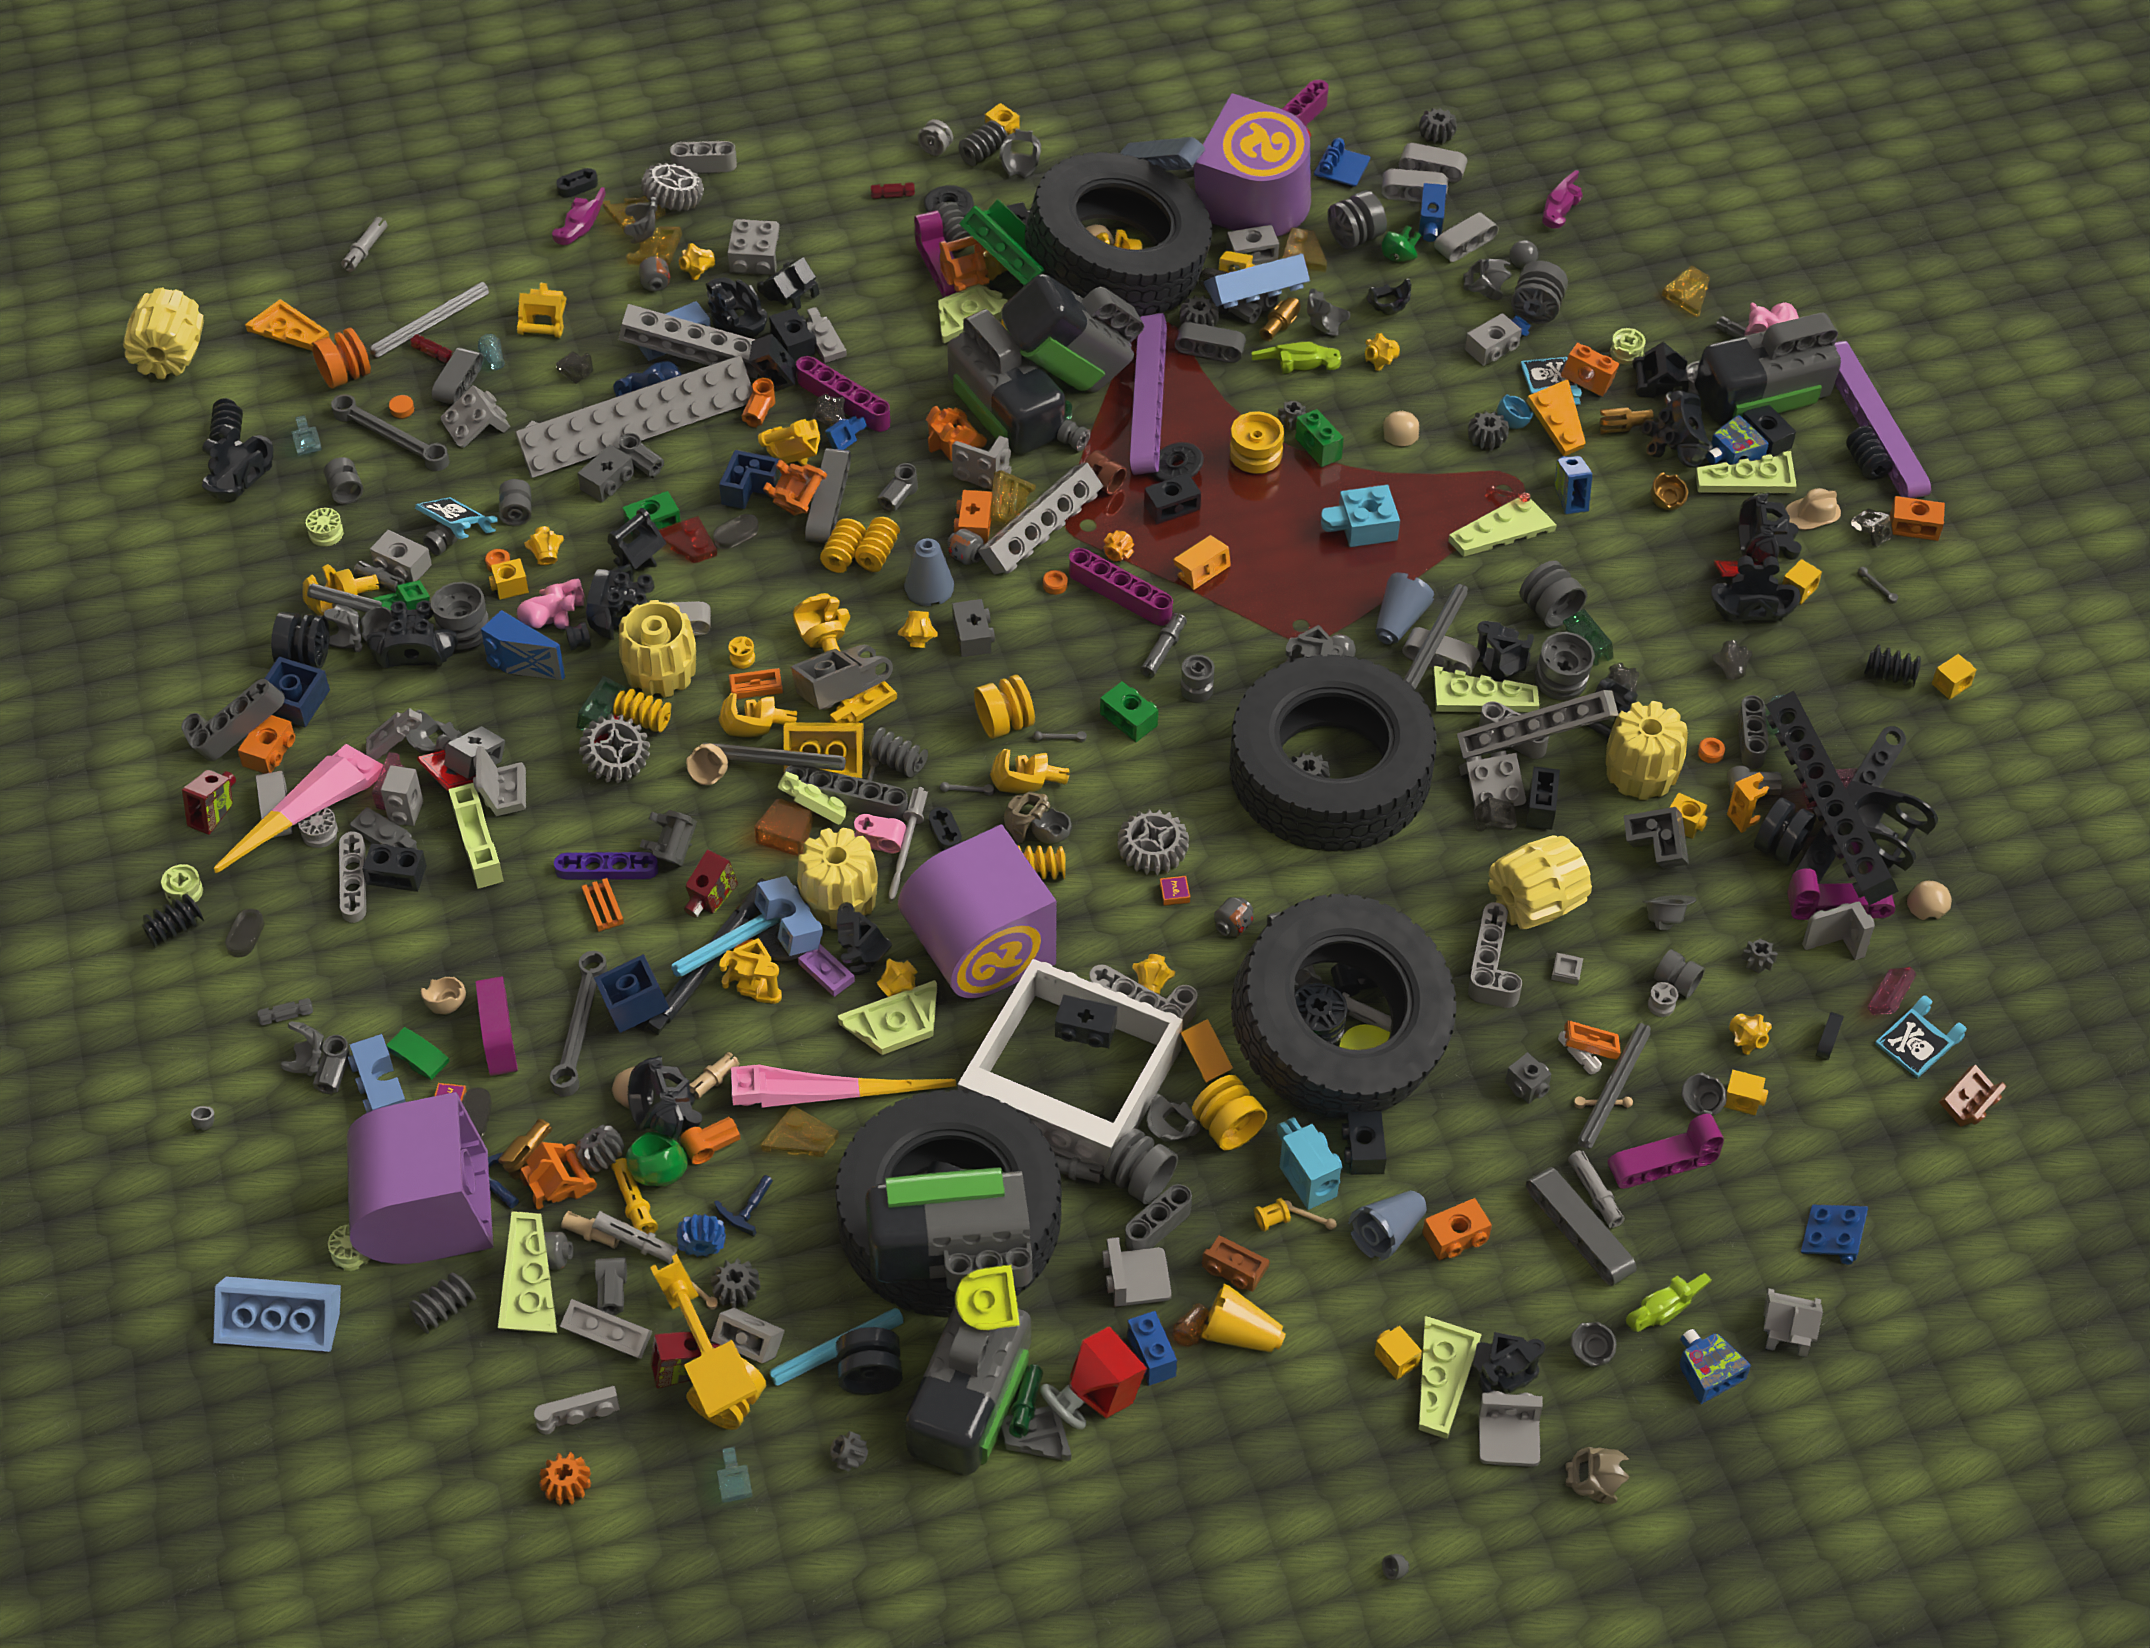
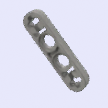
(352, 876)

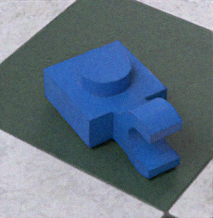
(843, 432)

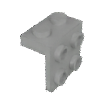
(753, 247)
(472, 414)
(979, 465)
(1494, 778)
(501, 787)
(1844, 922)
(1136, 1274)
(1509, 1429)

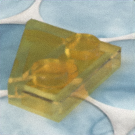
(617, 211)
(1306, 243)
(660, 245)
(1688, 290)
(1008, 496)
(801, 1135)

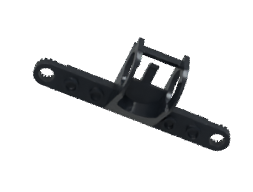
(1871, 805)

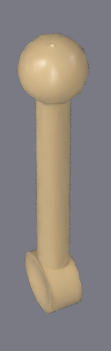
(1580, 1102)
(1330, 1223)
(712, 1302)

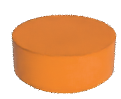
(401, 406)
(495, 557)
(1055, 582)
(1711, 750)

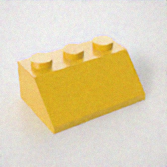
(830, 739)

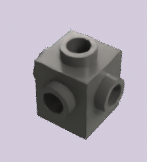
(1528, 1078)

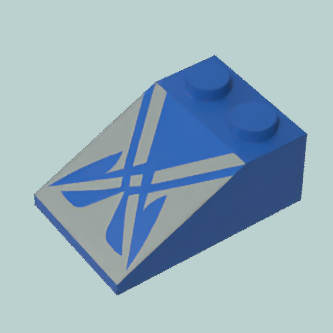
(521, 649)

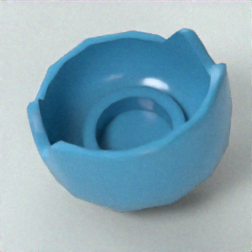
(1515, 411)

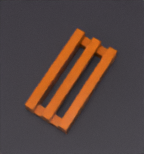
(754, 686)
(597, 888)
(1592, 1040)

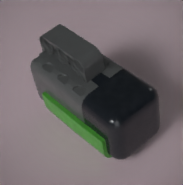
(1072, 335)
(1778, 367)
(1002, 386)
(948, 1226)
(967, 1393)

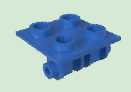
(1342, 164)
(1835, 1231)

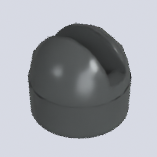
(198, 1119)
(1393, 1562)

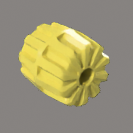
(163, 333)
(657, 648)
(1646, 750)
(837, 871)
(1540, 881)

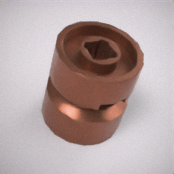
(1108, 472)

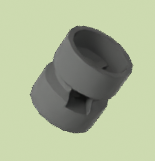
(343, 480)
(515, 502)
(1197, 678)
(1682, 975)

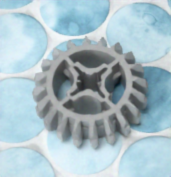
(672, 186)
(594, 753)
(1157, 833)

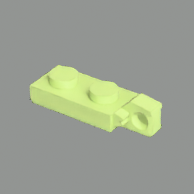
(812, 798)

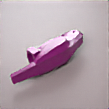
(1561, 201)
(579, 219)

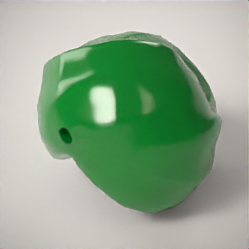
(656, 1160)

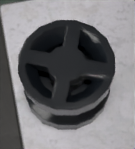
(577, 636)

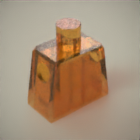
(785, 827)

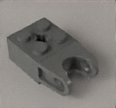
(838, 675)

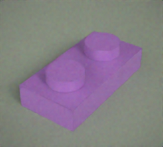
(826, 970)

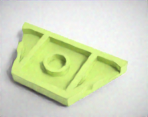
(964, 304)
(895, 1019)

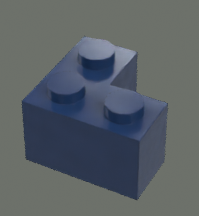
(746, 475)

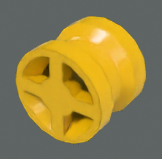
(739, 646)

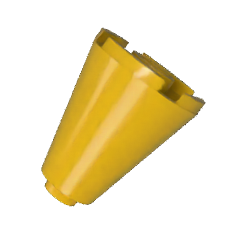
(1241, 1323)

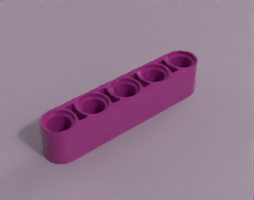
(858, 401)
(1120, 586)

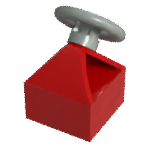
(1103, 1377)

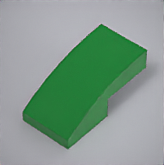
(409, 593)
(418, 1052)

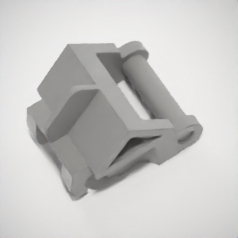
(1791, 1320)

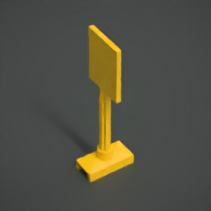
(719, 1372)

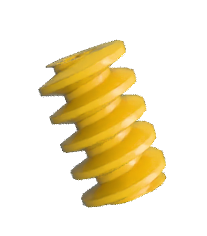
(877, 544)
(842, 545)
(642, 711)
(1046, 861)

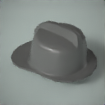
(1668, 910)

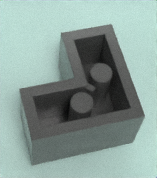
(1664, 830)

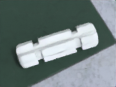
(1591, 1063)

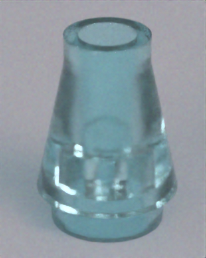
(491, 349)

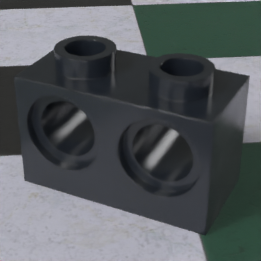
(394, 867)

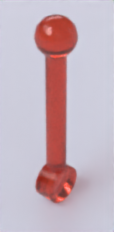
(1525, 497)

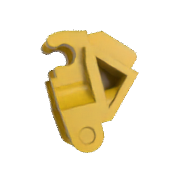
(541, 302)
(793, 442)
(754, 972)

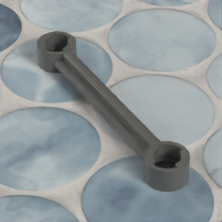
(390, 432)
(578, 1024)

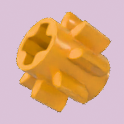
(1118, 546)

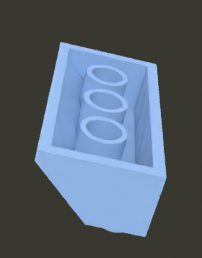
(1258, 280)
(276, 1313)

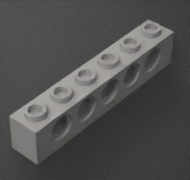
(683, 338)
(996, 550)
(1538, 724)

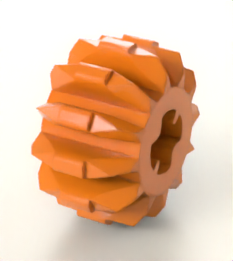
(565, 1478)

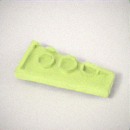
(1468, 694)

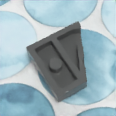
(1044, 1436)

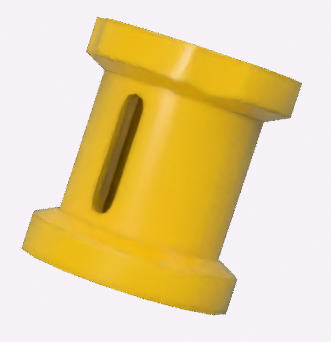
(1272, 1214)

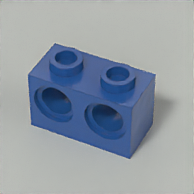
(1152, 1347)

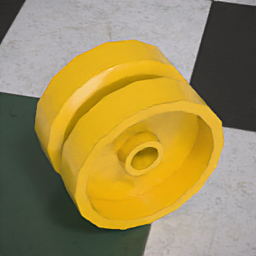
(1256, 442)

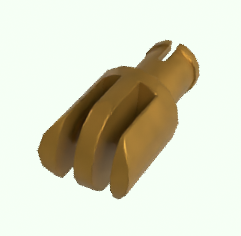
(1280, 318)
(1622, 419)
(523, 1147)

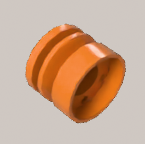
(336, 360)

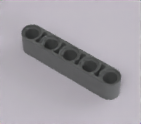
(828, 496)
(856, 793)
(1581, 1226)

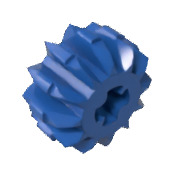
(700, 1235)

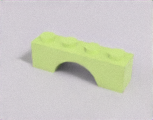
(475, 835)

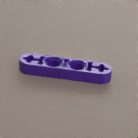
(606, 862)

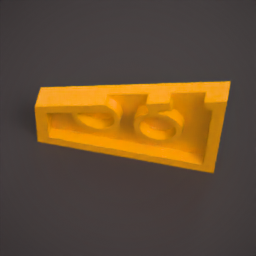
(286, 325)
(1559, 416)

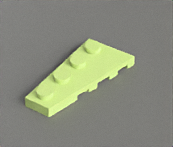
(1747, 476)
(1502, 526)
(527, 1283)
(1445, 1369)

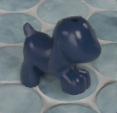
(654, 374)

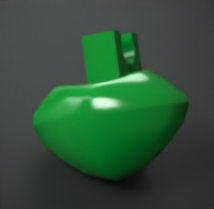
(1398, 246)

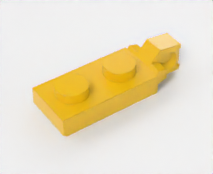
(863, 704)

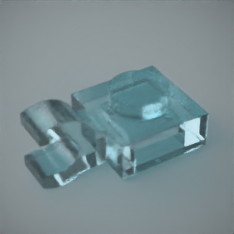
(305, 438)
(734, 1479)

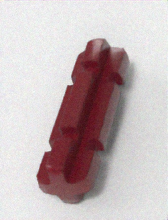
(892, 190)
(431, 348)

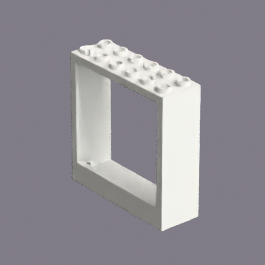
(1067, 1128)

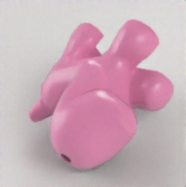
(1761, 318)
(552, 606)

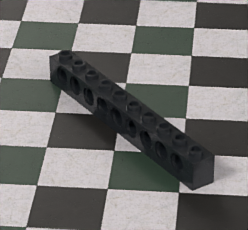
(1832, 799)

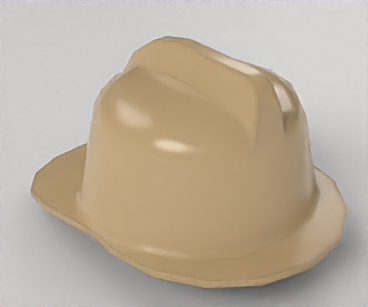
(1815, 509)

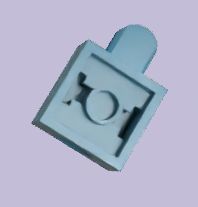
(1360, 525)
(1308, 1163)

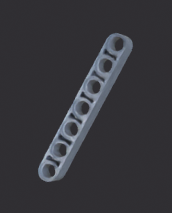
(1167, 153)

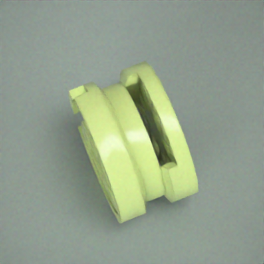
(1627, 345)
(324, 529)
(182, 880)
(343, 1252)

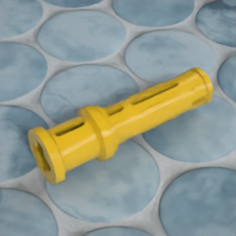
(637, 1207)

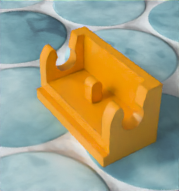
(1203, 561)
(1744, 800)
(1206, 1050)

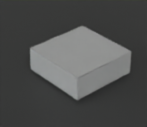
(1567, 968)

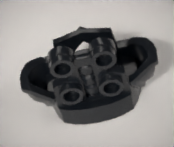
(728, 296)
(1677, 429)
(235, 464)
(1763, 537)
(1752, 588)
(612, 592)
(409, 633)
(658, 1106)

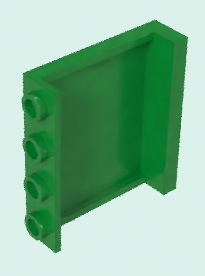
(1003, 238)

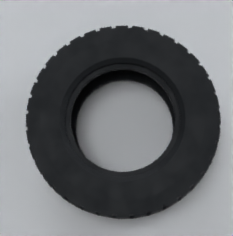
(1126, 192)
(1321, 809)
(1383, 948)
(956, 1131)

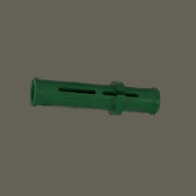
(1023, 1409)

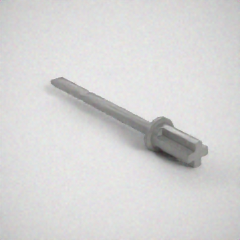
(912, 816)

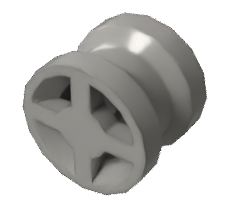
(1660, 992)

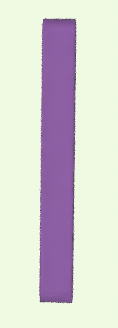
(1148, 395)
(1871, 411)

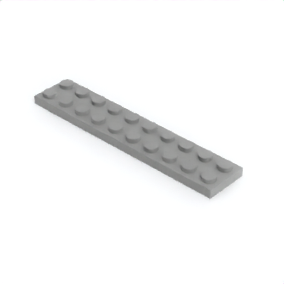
(641, 412)

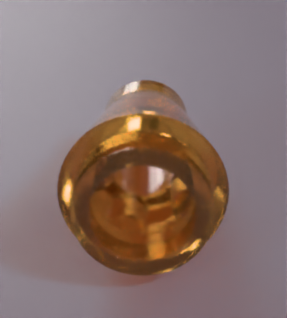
(1189, 1327)

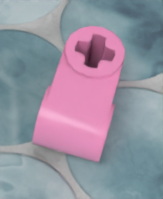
(882, 832)

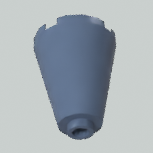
(928, 575)
(1402, 606)
(1386, 1223)

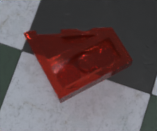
(690, 540)

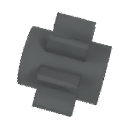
(1289, 414)
(1759, 955)
(848, 1451)

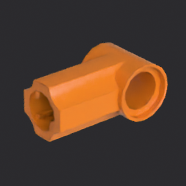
(759, 403)
(702, 1143)

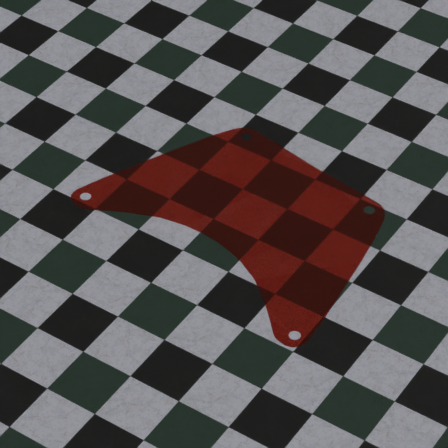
(1271, 520)

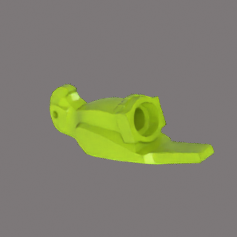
(1301, 356)
(1666, 1303)

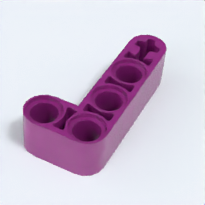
(1309, 101)
(928, 235)
(1809, 897)
(496, 1026)
(1669, 1156)

